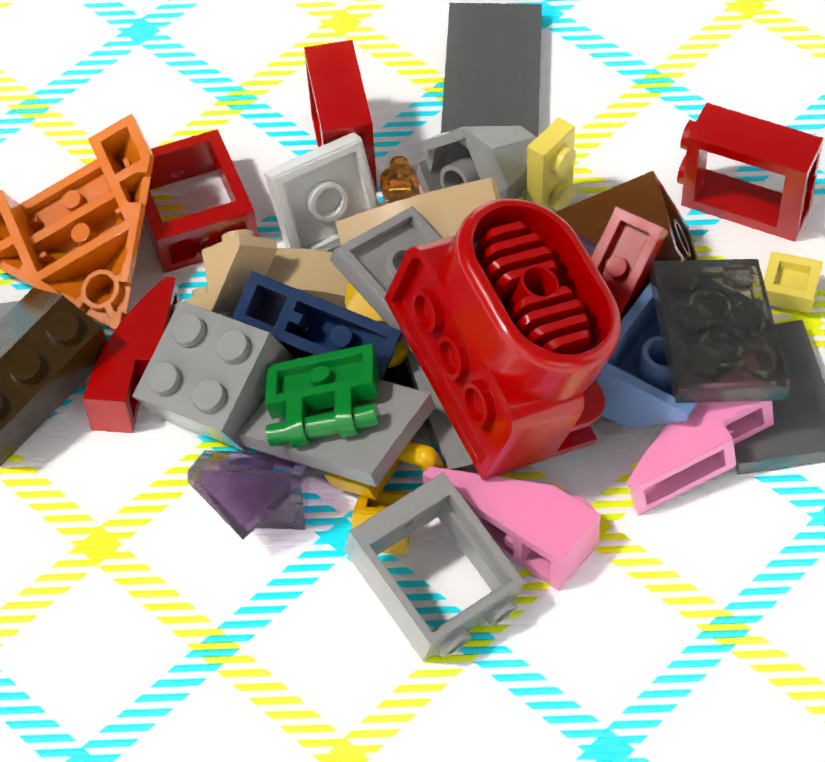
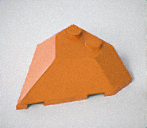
(85, 228)

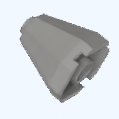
(474, 155)

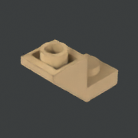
(228, 270)

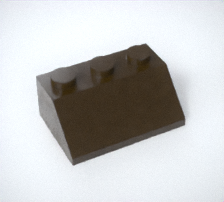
(44, 358)

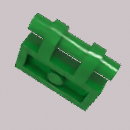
(318, 383)

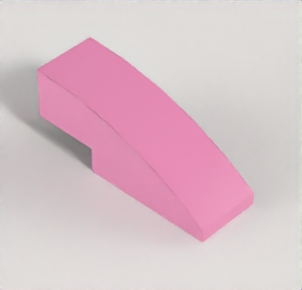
(695, 450)

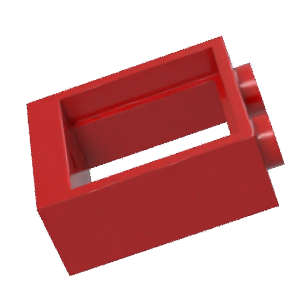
(338, 97)
(758, 145)
(180, 241)

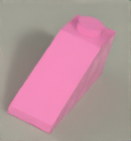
(531, 522)

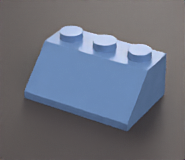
(637, 373)

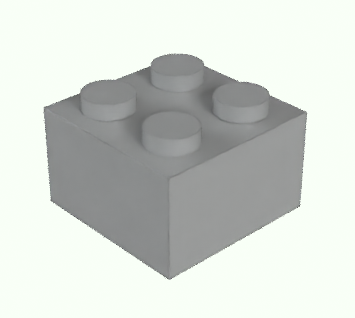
(209, 373)

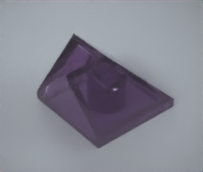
(253, 489)

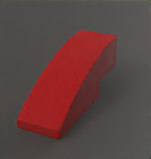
(125, 358)

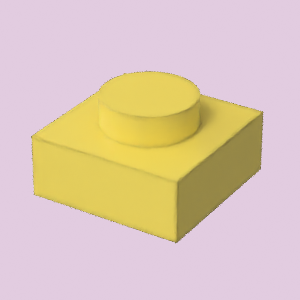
(792, 281)

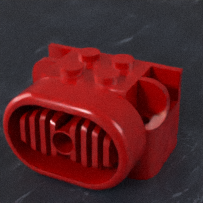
(510, 332)

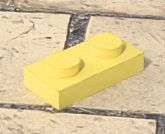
(551, 166)

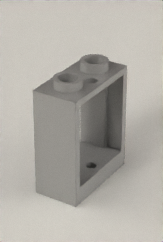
(407, 515)

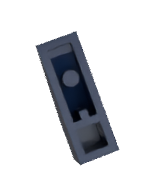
(311, 323)

